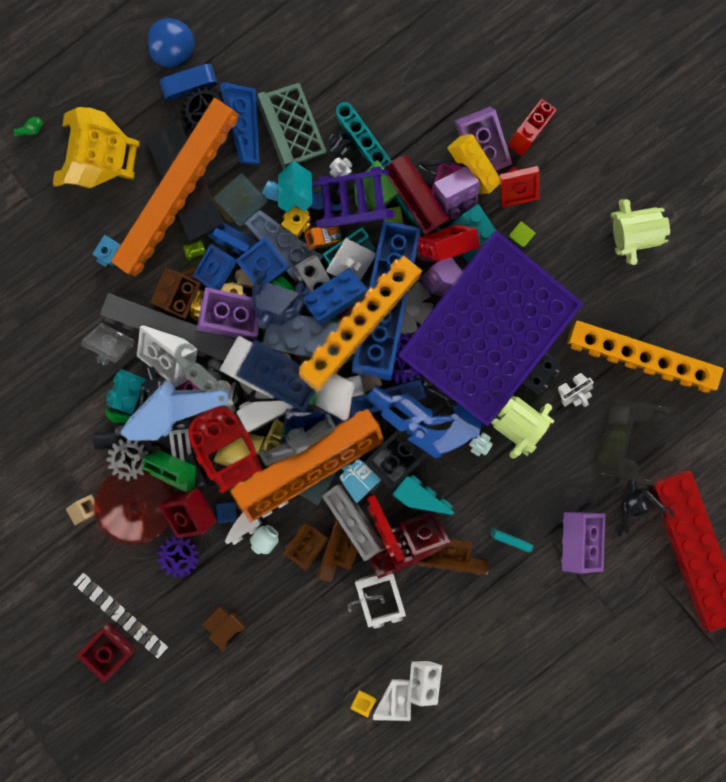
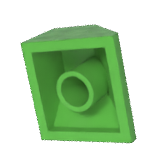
(388, 190)

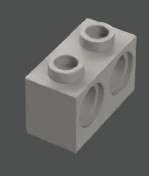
(317, 275)

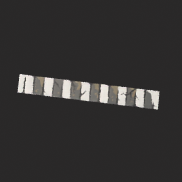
(120, 615)

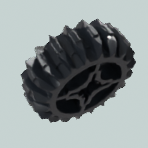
(201, 97)

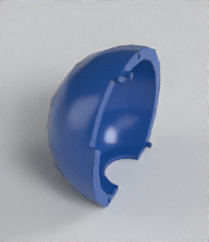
(170, 42)

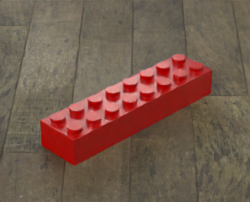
(695, 547)

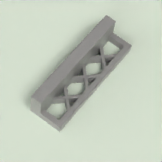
(354, 522)

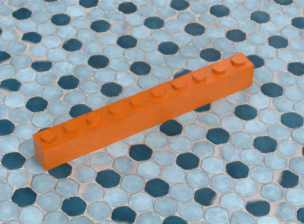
(175, 187)

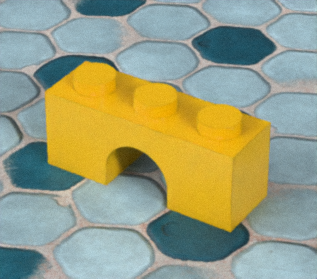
(468, 152)

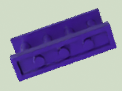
(363, 214)

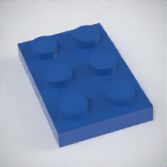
(335, 296)

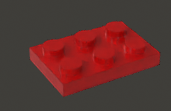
(384, 529)

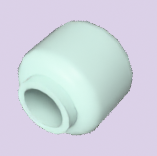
(264, 539)

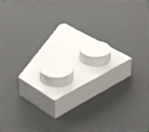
(394, 702)

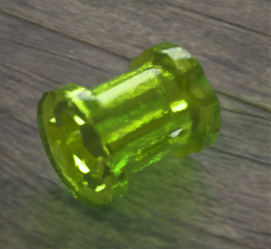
(194, 250)

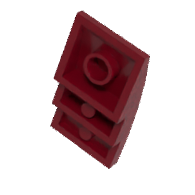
(417, 540)

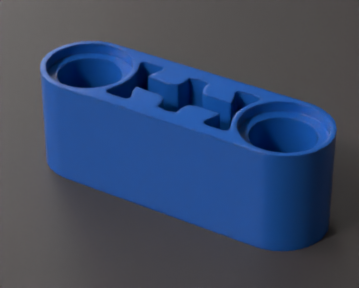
(181, 83)

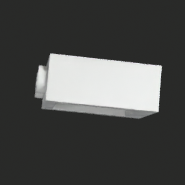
(379, 621)

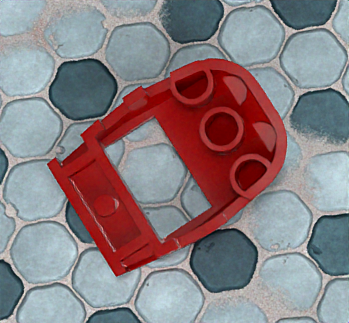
(214, 431)

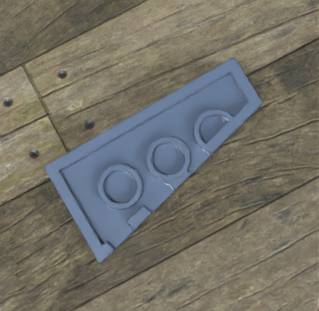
(285, 242)

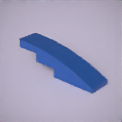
(361, 403)

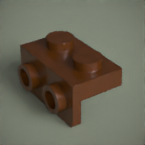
(305, 546)

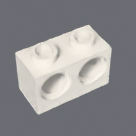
(424, 683)

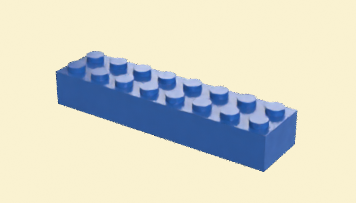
(378, 351)

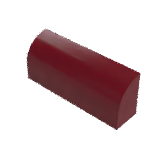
(416, 194)

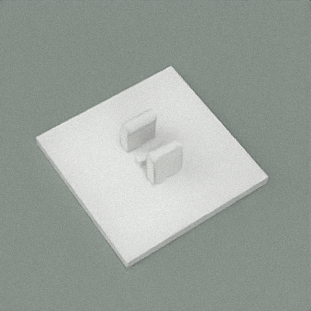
(351, 256)

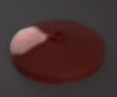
(114, 506)

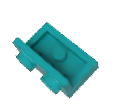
(125, 391)

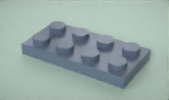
(300, 336)

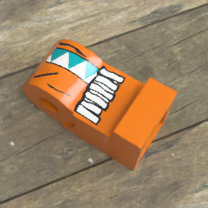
(323, 237)

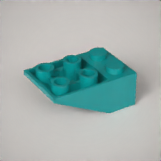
(415, 496)

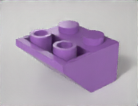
(457, 192)

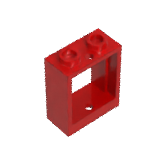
(448, 242)

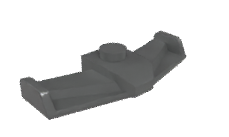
(298, 441)

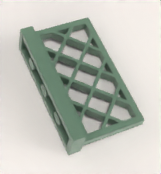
(275, 130)

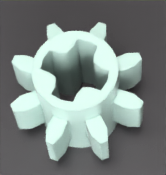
(481, 444)

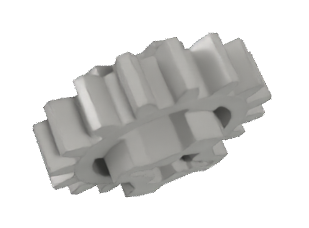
(119, 462)

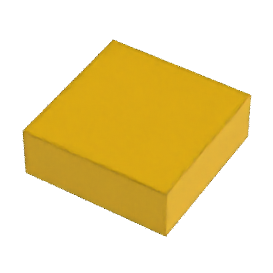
(363, 703)

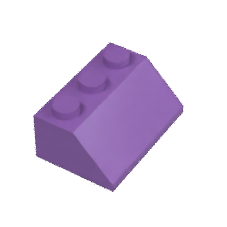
(227, 315)
(583, 542)

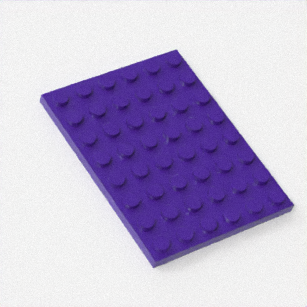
(490, 328)

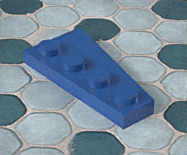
(245, 131)

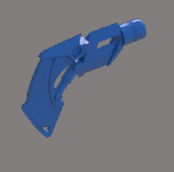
(435, 442)

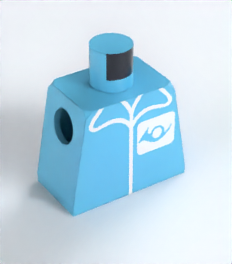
(358, 479)

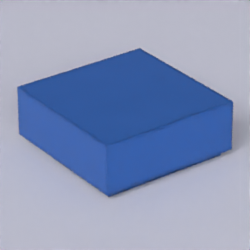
(226, 512)

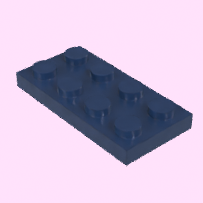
(275, 376)

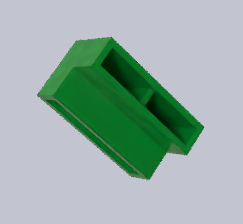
(170, 470)

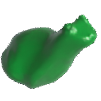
(31, 127)

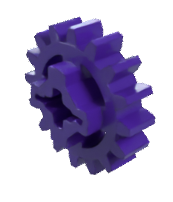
(187, 557)

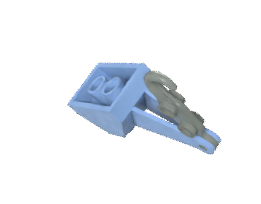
(167, 406)

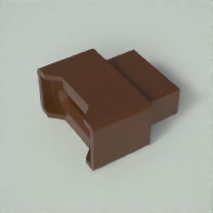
(223, 626)

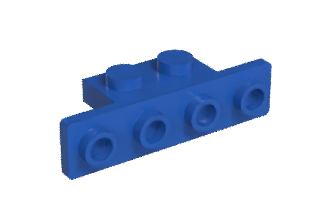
(232, 239)

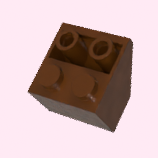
(175, 292)

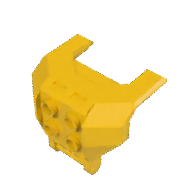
(94, 150)

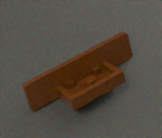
(338, 552)
(456, 557)

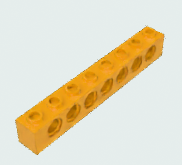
(403, 268)
(710, 373)

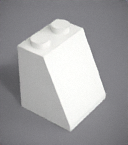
(235, 359)

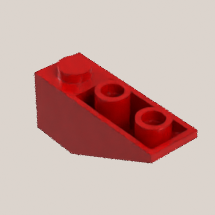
(531, 127)

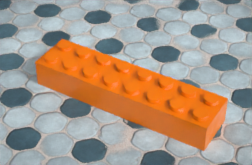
(299, 472)

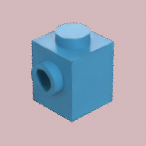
(106, 250)

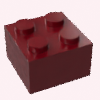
(188, 513)
(106, 652)

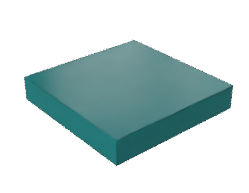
(511, 540)

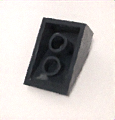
(395, 458)

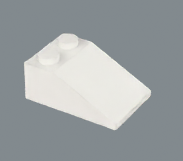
(158, 350)
(258, 414)

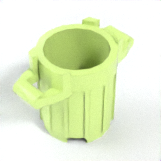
(638, 230)
(522, 424)

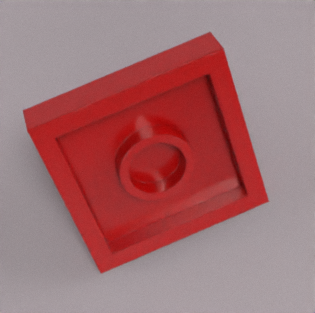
(519, 186)

